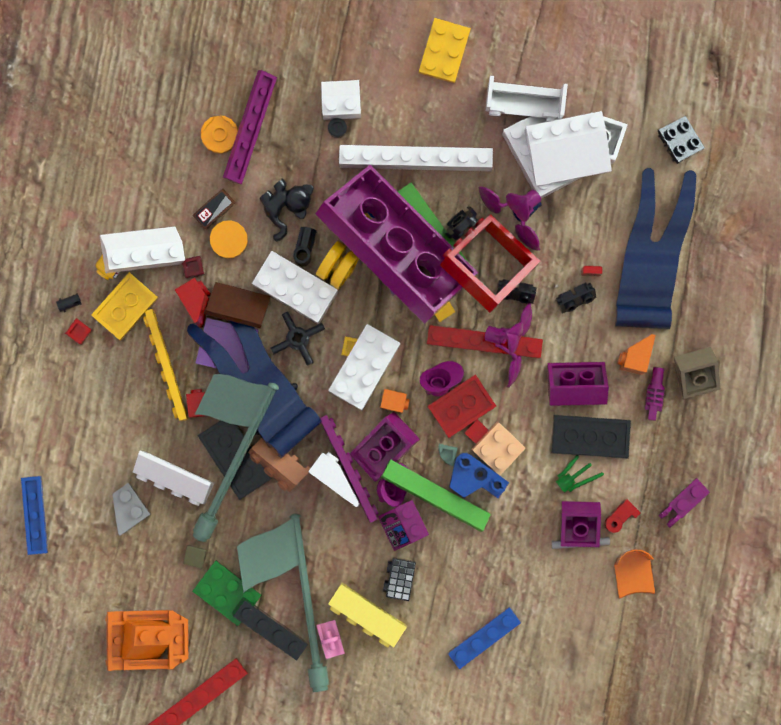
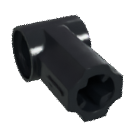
(304, 244)

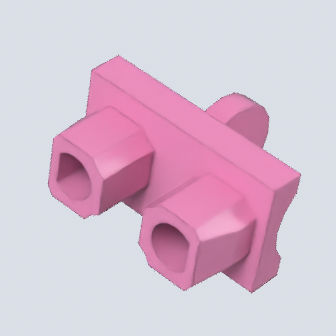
(330, 639)

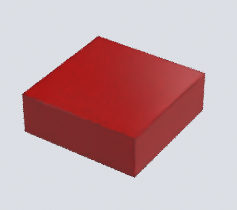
(591, 271)
(78, 331)
(476, 431)

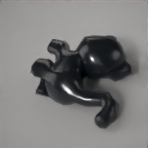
(295, 199)

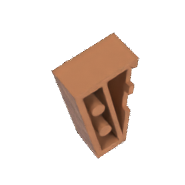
(284, 470)

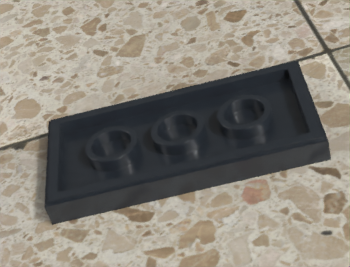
(591, 436)
(222, 444)

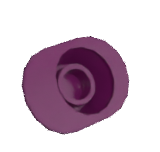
(441, 378)
(390, 493)

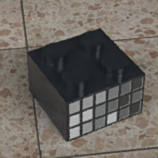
(400, 578)

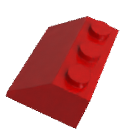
(195, 299)

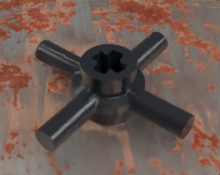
(301, 346)

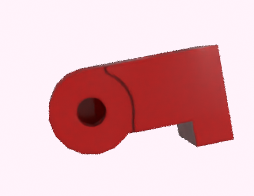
(616, 519)

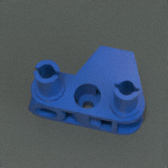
(466, 481)

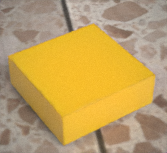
(348, 345)

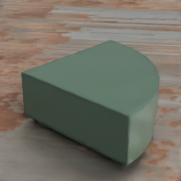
(448, 454)

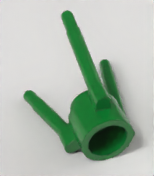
(566, 481)

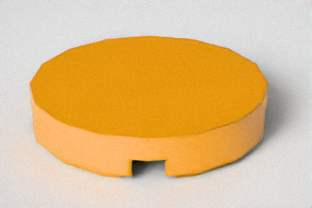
(219, 134)
(228, 239)

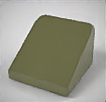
(195, 556)

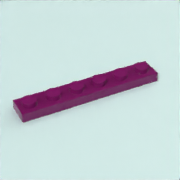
(249, 127)
(352, 475)

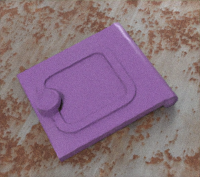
(228, 339)

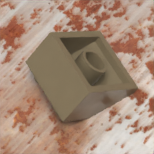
(697, 372)

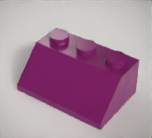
(577, 383)

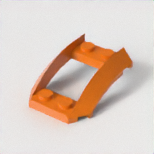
(115, 637)

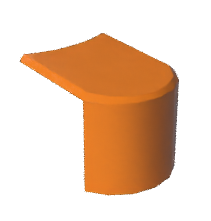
(634, 573)

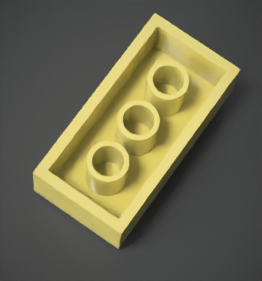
(368, 615)

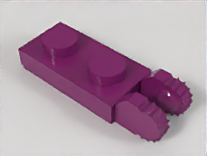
(685, 501)

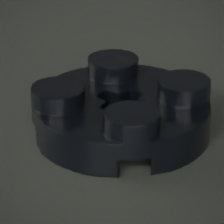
(460, 222)

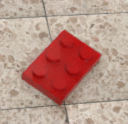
(462, 406)

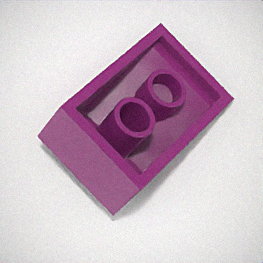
(386, 442)

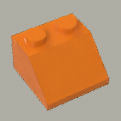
(637, 356)
(145, 639)

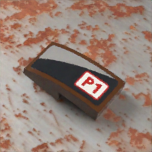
(214, 208)

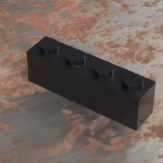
(269, 628)

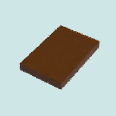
(237, 305)

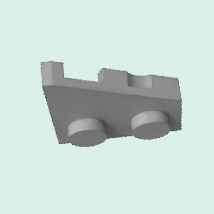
(128, 509)

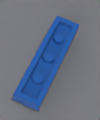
(34, 515)
(484, 638)

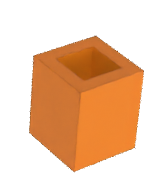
(394, 401)

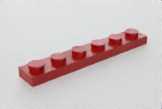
(476, 341)
(202, 695)

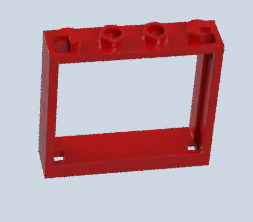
(471, 282)

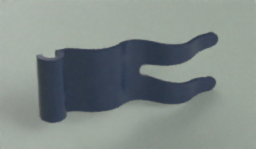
(652, 266)
(287, 416)

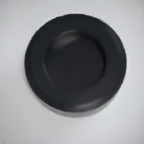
(337, 128)

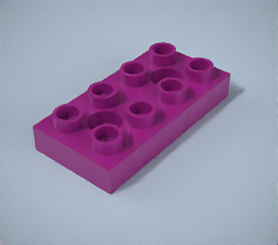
(393, 244)

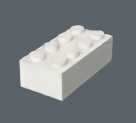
(295, 287)
(364, 367)

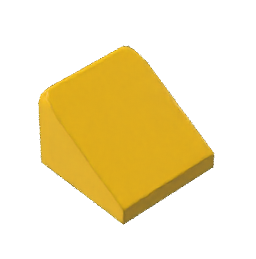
(445, 312)

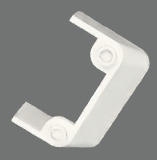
(525, 100)

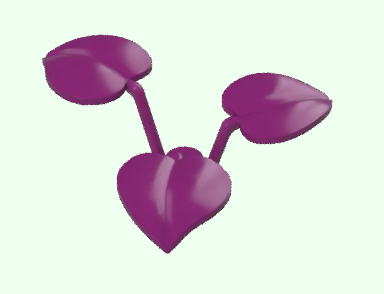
(522, 206)
(513, 336)

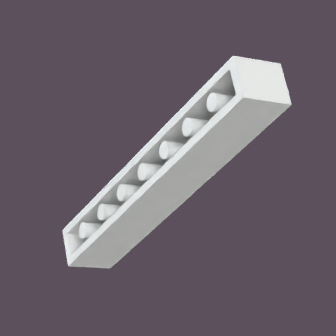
(416, 158)

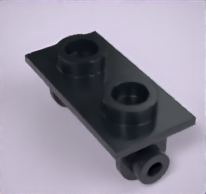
(525, 293)
(584, 294)

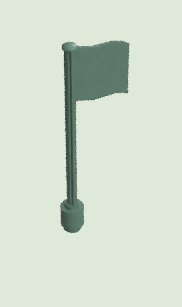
(237, 404)
(271, 556)

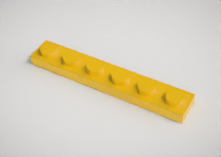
(162, 357)

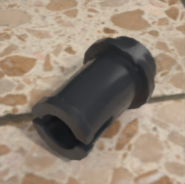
(69, 302)

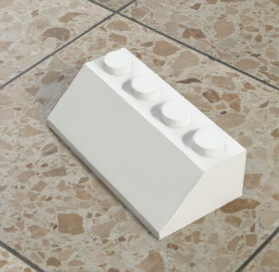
(141, 249)
(172, 477)

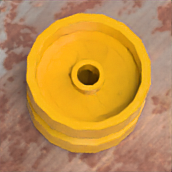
(336, 264)

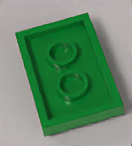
(224, 590)

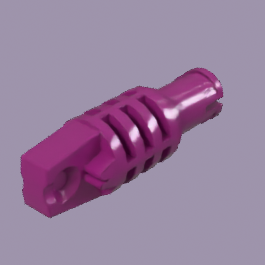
(655, 393)

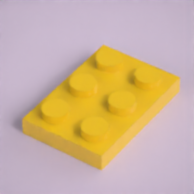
(444, 50)
(124, 306)

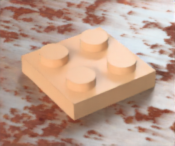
(498, 448)

